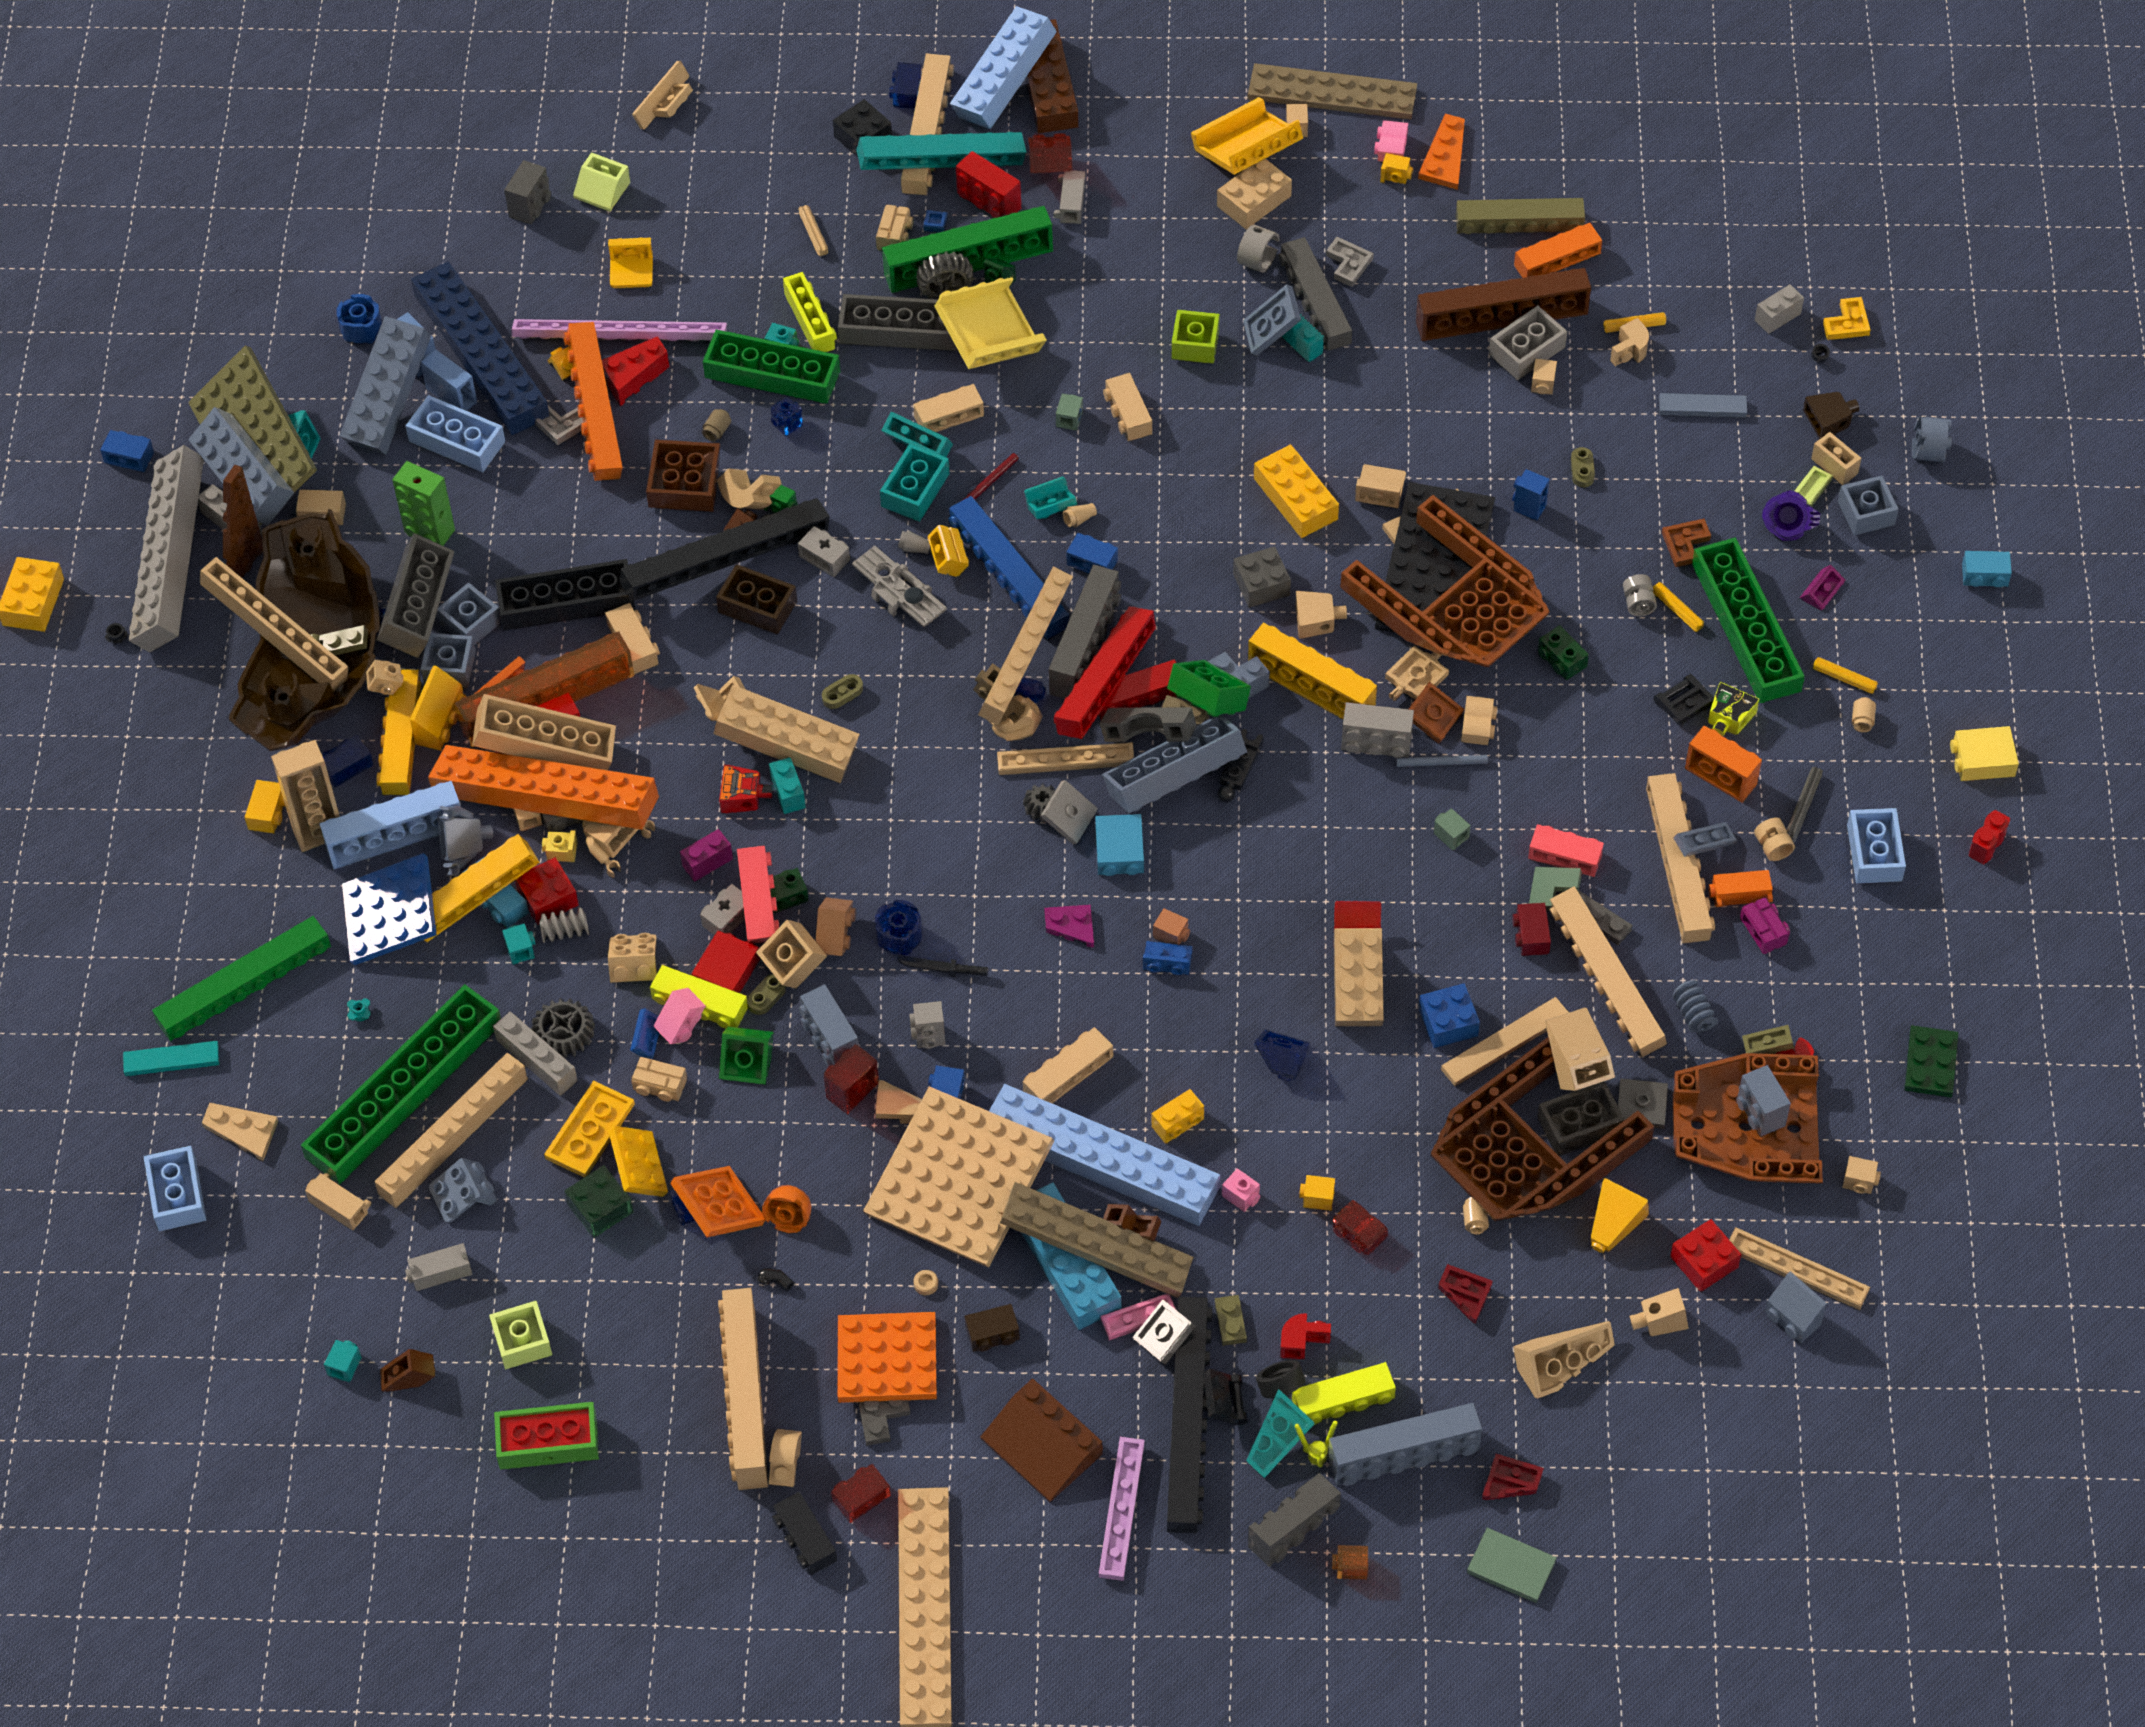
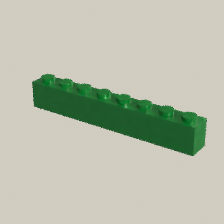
(241, 978)

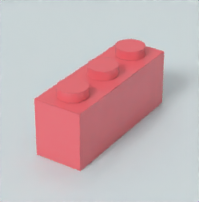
(1565, 850)

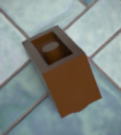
(407, 1371)

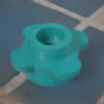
(359, 1015)

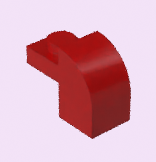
(1298, 1332)

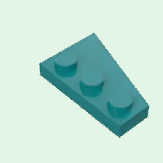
(1277, 1434)

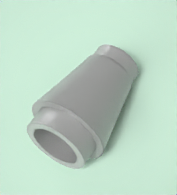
(913, 543)

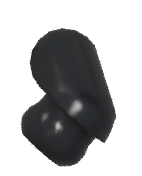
(777, 1275)

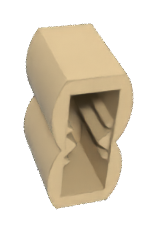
(1477, 720)

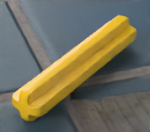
(1648, 320)
(1678, 606)
(1845, 675)

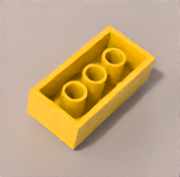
(1296, 491)

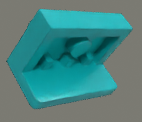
(1049, 498)

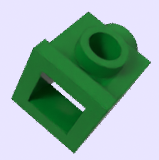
(782, 498)

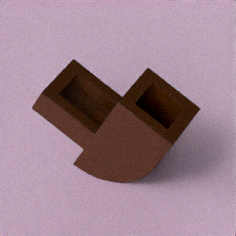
(1126, 1218)

